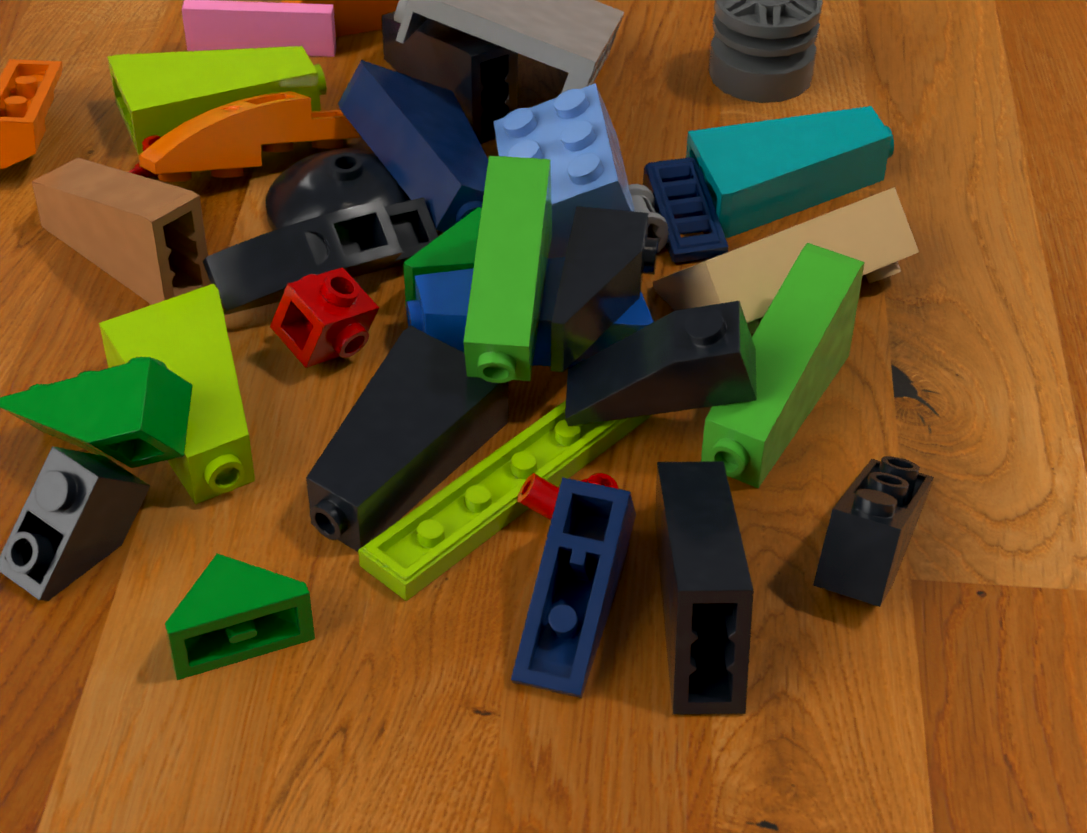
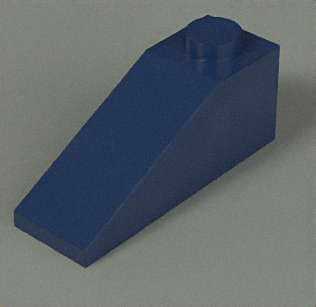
(574, 586)

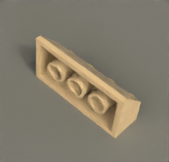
(865, 230)

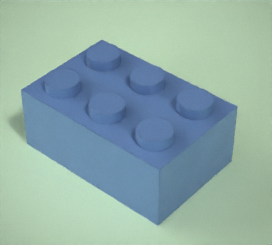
(582, 151)

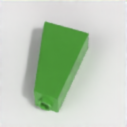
(509, 269)
(797, 357)

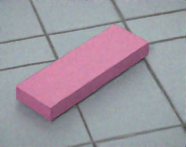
(259, 25)

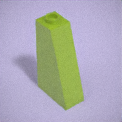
(172, 87)
(194, 344)

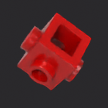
(324, 317)

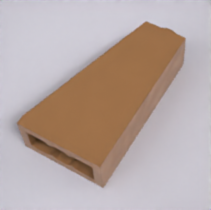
(127, 226)

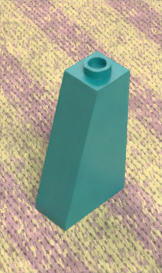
(789, 163)

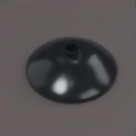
(329, 184)

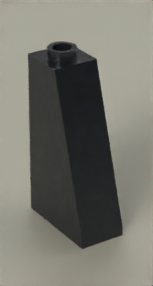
(473, 68)
(402, 439)
(703, 588)

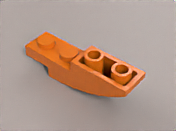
(234, 133)

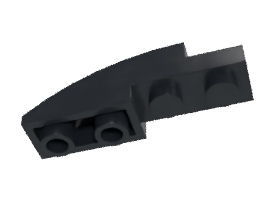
(354, 238)

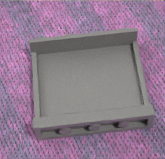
(556, 32)

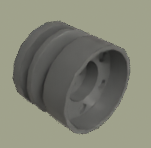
(764, 48)

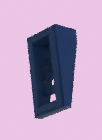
(687, 208)

